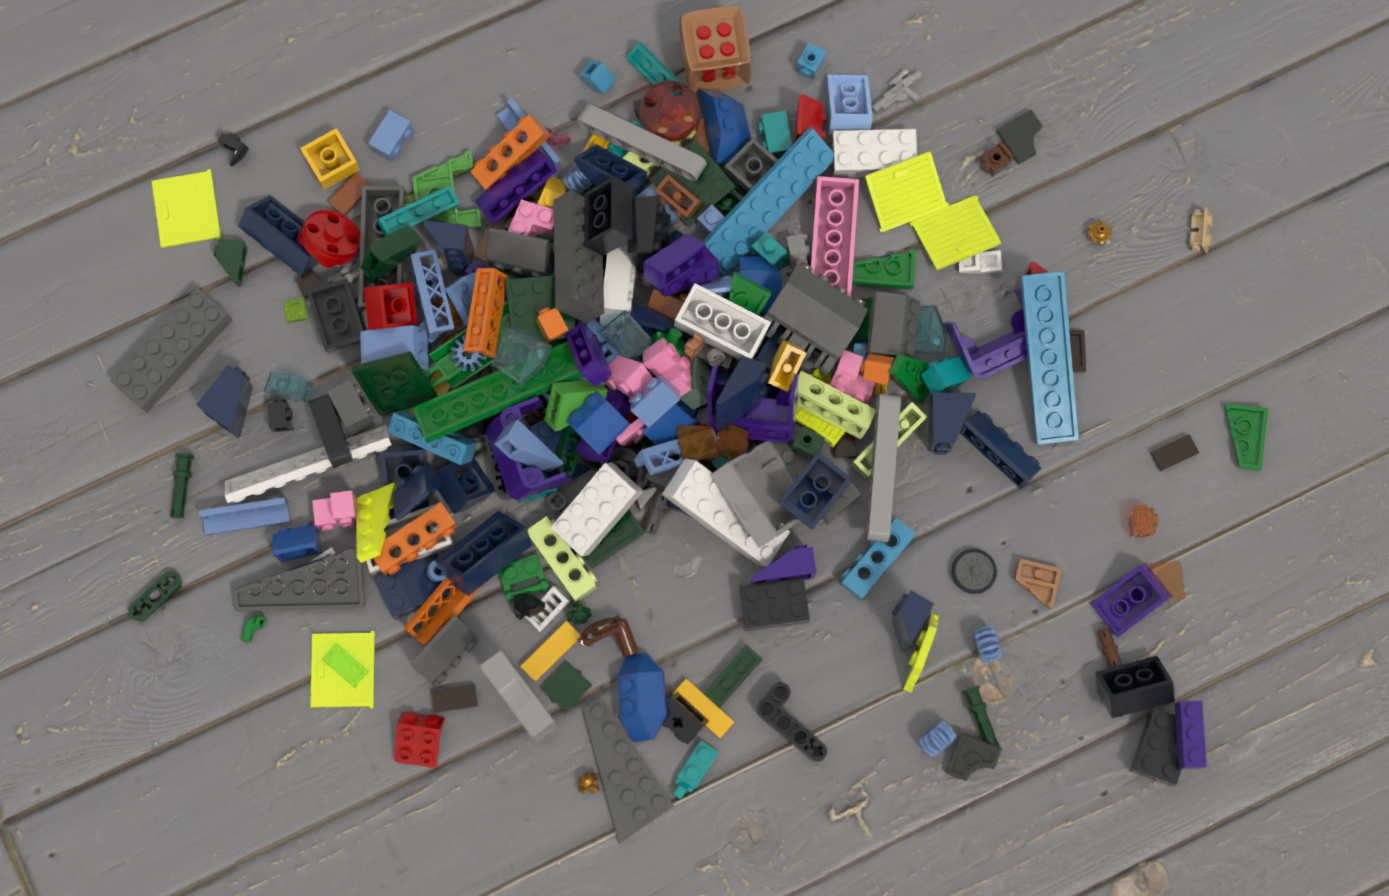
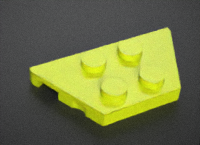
(919, 656)

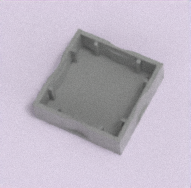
(753, 489)
(519, 697)

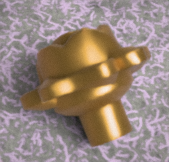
(1099, 232)
(588, 782)

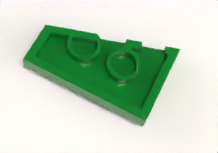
(887, 272)
(748, 294)
(908, 374)
(1248, 434)

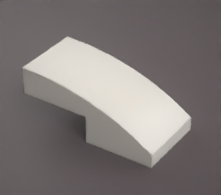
(982, 263)

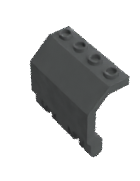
(815, 315)

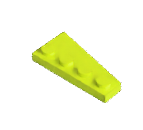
(371, 520)

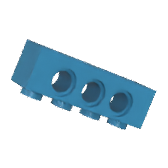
(451, 446)
(860, 587)

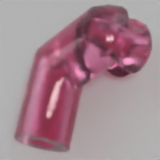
(556, 140)

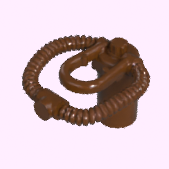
(606, 627)

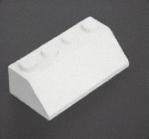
(721, 323)

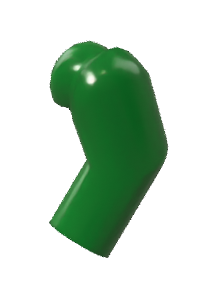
(252, 625)

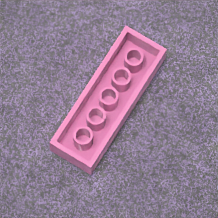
(834, 230)

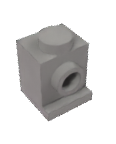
(797, 249)

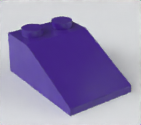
(791, 565)
(1131, 599)

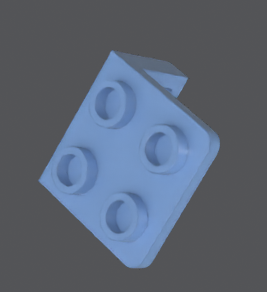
(461, 295)

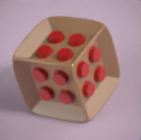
(715, 48)

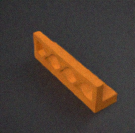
(483, 311)
(445, 610)

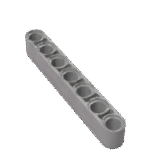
(641, 142)
(883, 468)

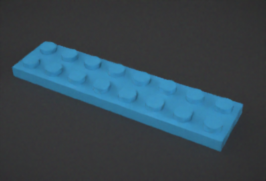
(769, 199)
(1049, 357)

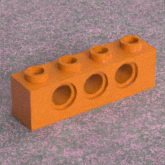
(536, 137)
(418, 527)

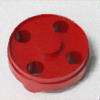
(330, 238)

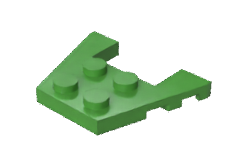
(442, 177)

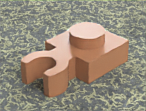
(693, 347)

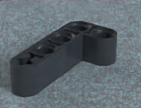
(331, 431)
(482, 436)
(794, 726)

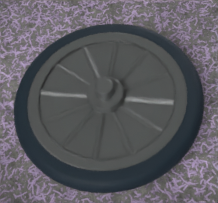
(974, 571)

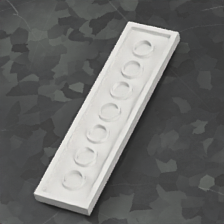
(302, 465)

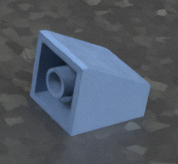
(393, 341)

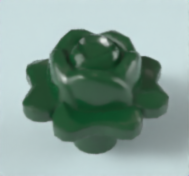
(726, 205)
(578, 614)

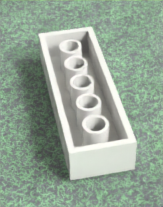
(701, 498)

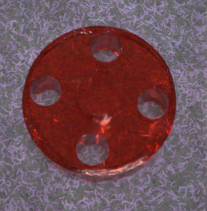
(670, 110)

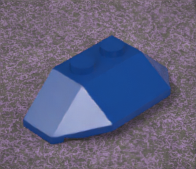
(725, 124)
(763, 274)
(642, 697)

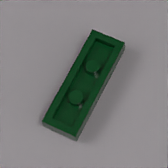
(733, 676)

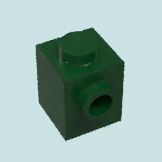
(807, 442)

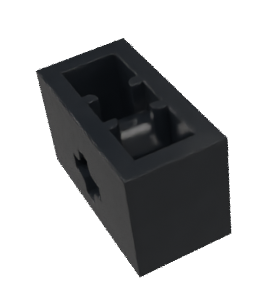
(692, 720)

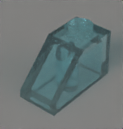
(288, 387)

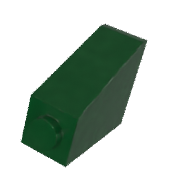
(389, 252)

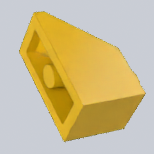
(553, 189)
(786, 365)

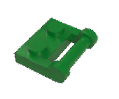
(522, 571)

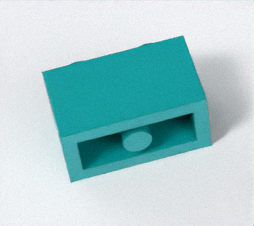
(776, 133)
(946, 375)

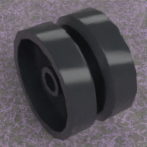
(624, 459)

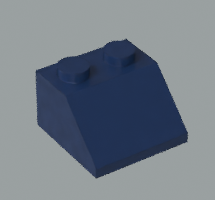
(464, 485)

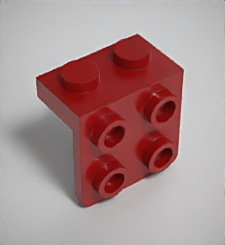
(418, 739)

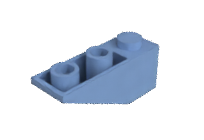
(525, 447)

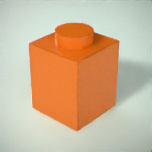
(551, 324)
(877, 368)

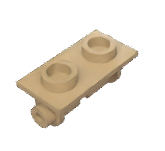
(1203, 222)

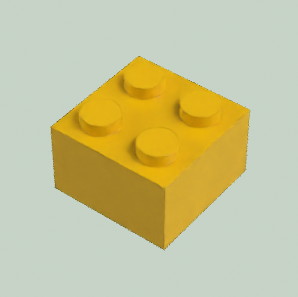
(330, 159)

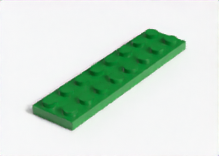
(492, 395)

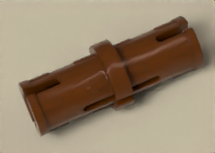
(1109, 647)

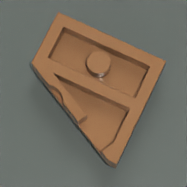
(1039, 580)

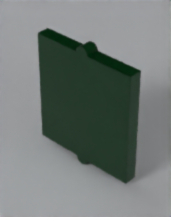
(566, 686)

